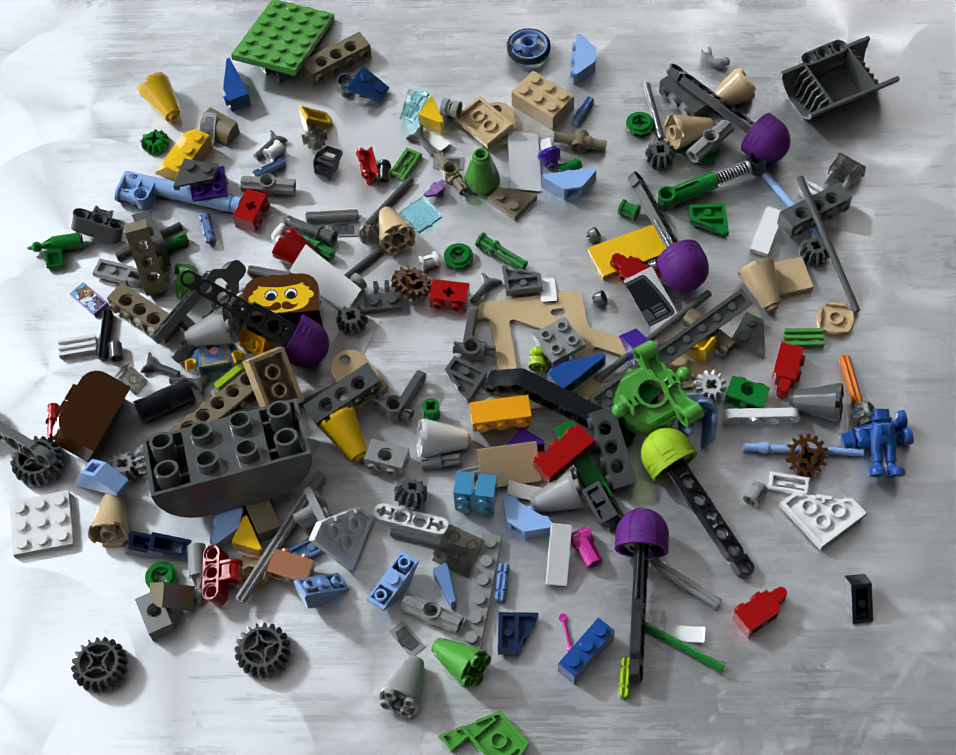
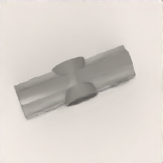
(710, 140)
(268, 184)
(444, 618)

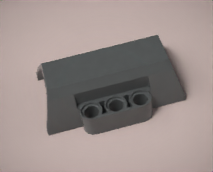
(830, 78)

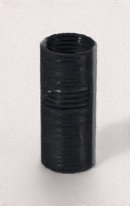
(160, 401)

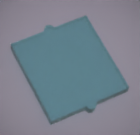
(420, 214)

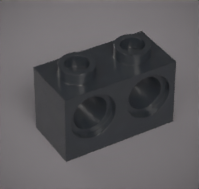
(602, 505)

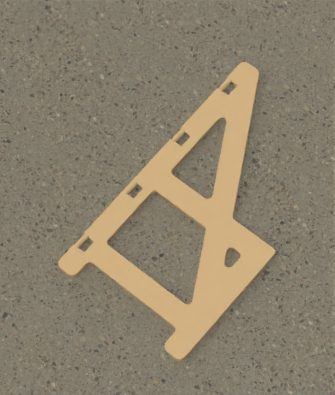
(537, 315)

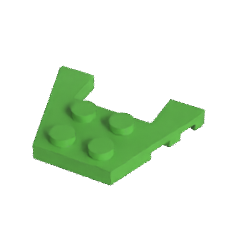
(489, 735)

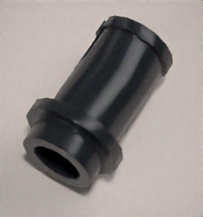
(383, 166)

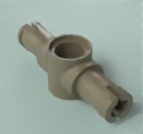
(580, 141)
(450, 172)

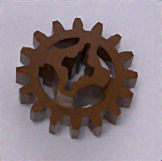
(411, 283)
(797, 457)

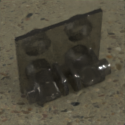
(458, 550)

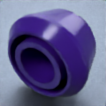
(549, 156)

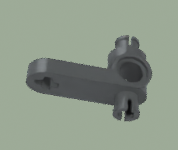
(470, 341)
(403, 402)

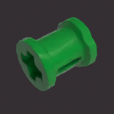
(629, 209)
(431, 409)

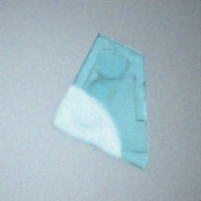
(413, 104)

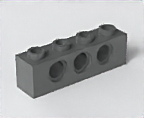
(829, 203)
(345, 386)
(615, 437)

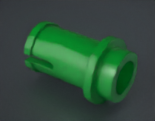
(574, 164)

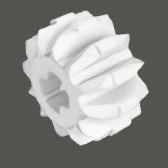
(705, 380)

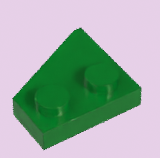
(710, 217)

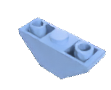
(583, 59)
(570, 183)
(102, 478)
(525, 520)
(226, 525)
(394, 582)
(321, 589)

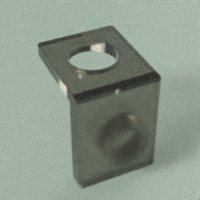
(132, 378)

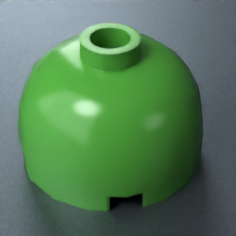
(188, 278)

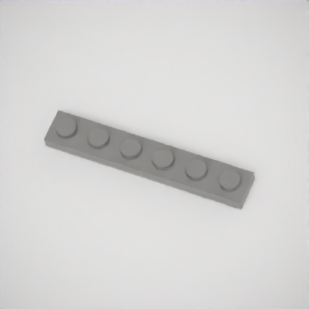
(481, 591)

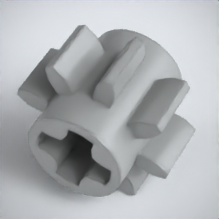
(862, 412)

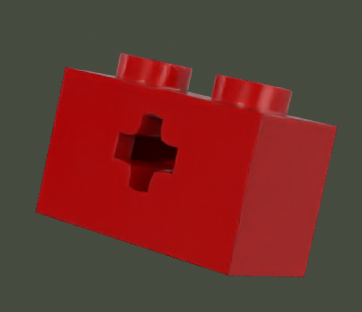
(251, 210)
(449, 295)

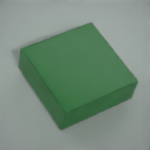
(54, 258)

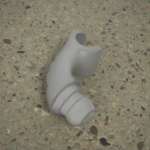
(716, 62)

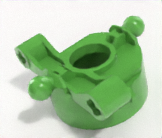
(644, 417)

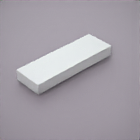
(766, 232)
(558, 554)

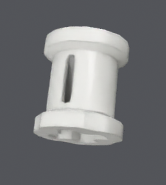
(274, 151)
(429, 261)

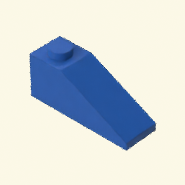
(234, 90)
(575, 372)

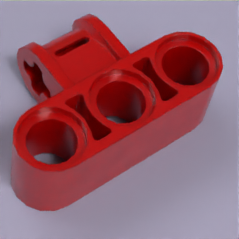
(219, 574)

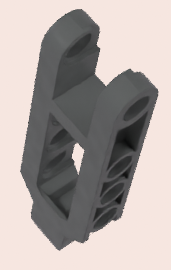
(231, 273)

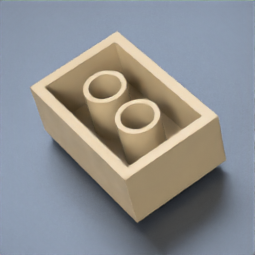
(542, 100)
(272, 377)

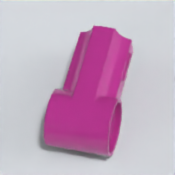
(584, 542)

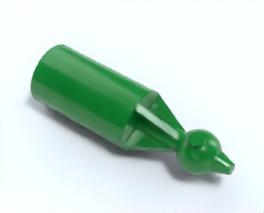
(65, 241)

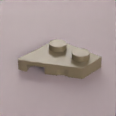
(511, 201)

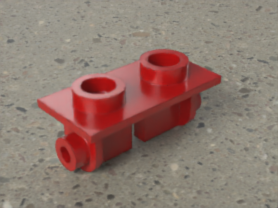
(368, 164)

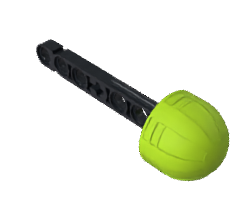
(666, 455)

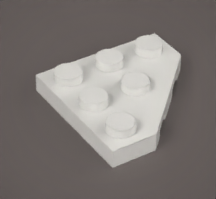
(822, 516)
(343, 535)

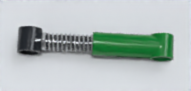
(707, 182)

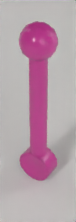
(563, 618)

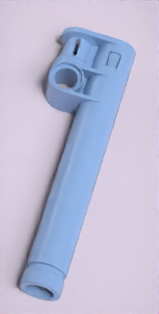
(143, 190)

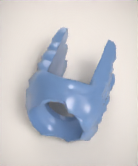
(709, 421)

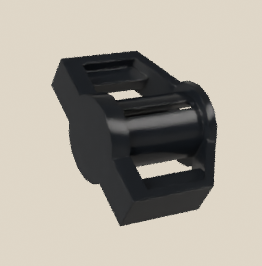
(327, 162)

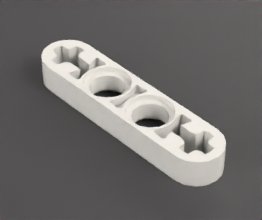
(761, 416)
(409, 524)

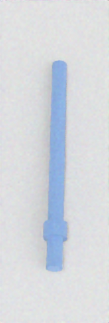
(786, 199)
(764, 448)

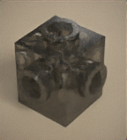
(316, 143)

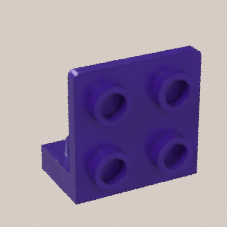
(211, 191)

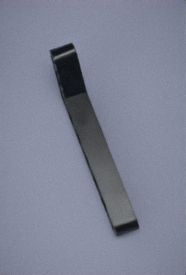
(523, 382)

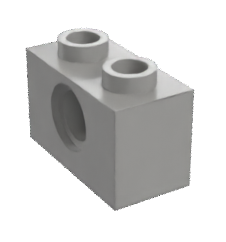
(379, 450)
(156, 626)

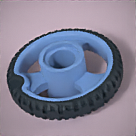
(528, 46)

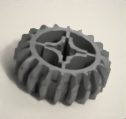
(33, 472)
(270, 648)
(110, 651)

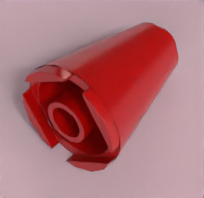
(290, 246)

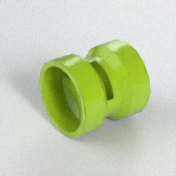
(538, 360)

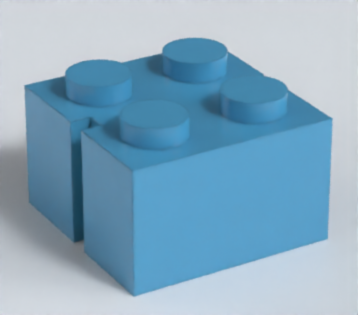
(481, 499)

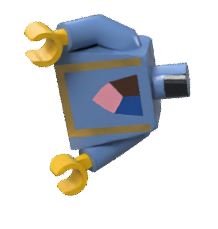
(214, 359)

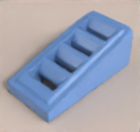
(443, 579)

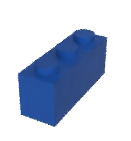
(586, 651)

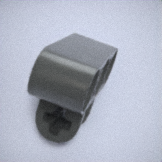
(97, 224)

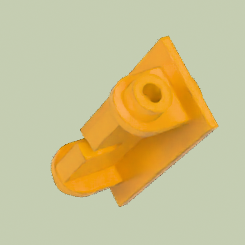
(254, 342)

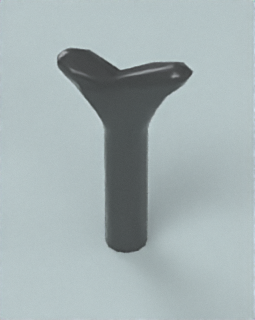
(418, 136)
(273, 137)
(487, 283)
(152, 364)
(197, 382)

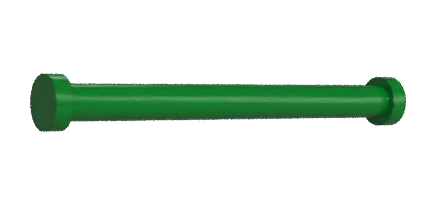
(719, 666)

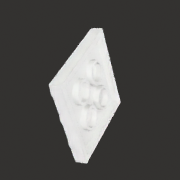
(41, 524)

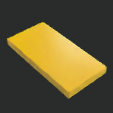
(640, 243)

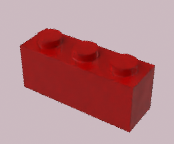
(563, 453)

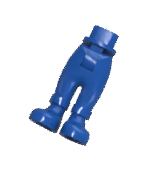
(860, 435)
(883, 435)

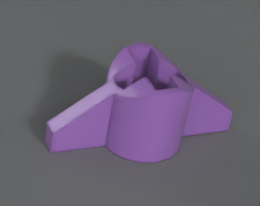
(436, 190)

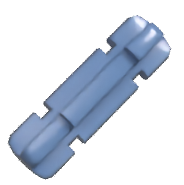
(582, 110)
(270, 167)
(207, 227)
(502, 583)

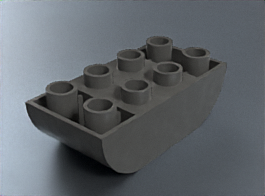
(228, 460)

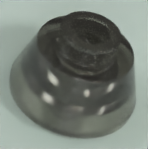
(369, 234)

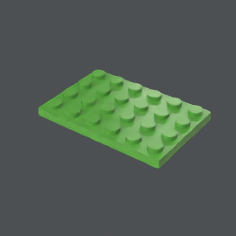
(283, 37)

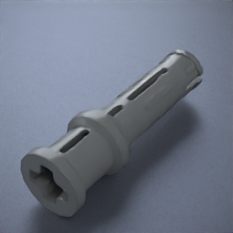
(318, 232)

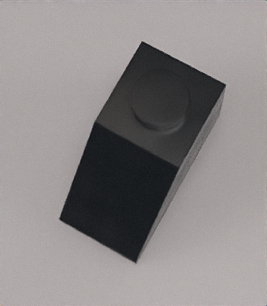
(859, 598)

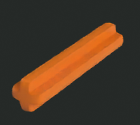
(850, 378)

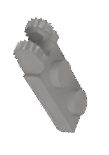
(117, 272)

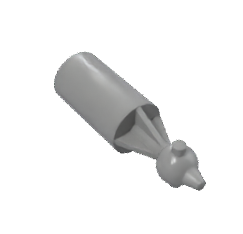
(195, 566)

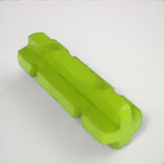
(625, 684)

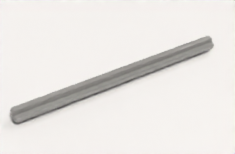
(277, 541)

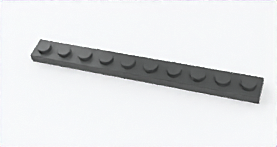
(684, 340)

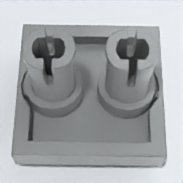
(559, 341)
(315, 510)

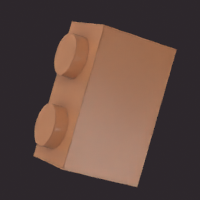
(289, 567)

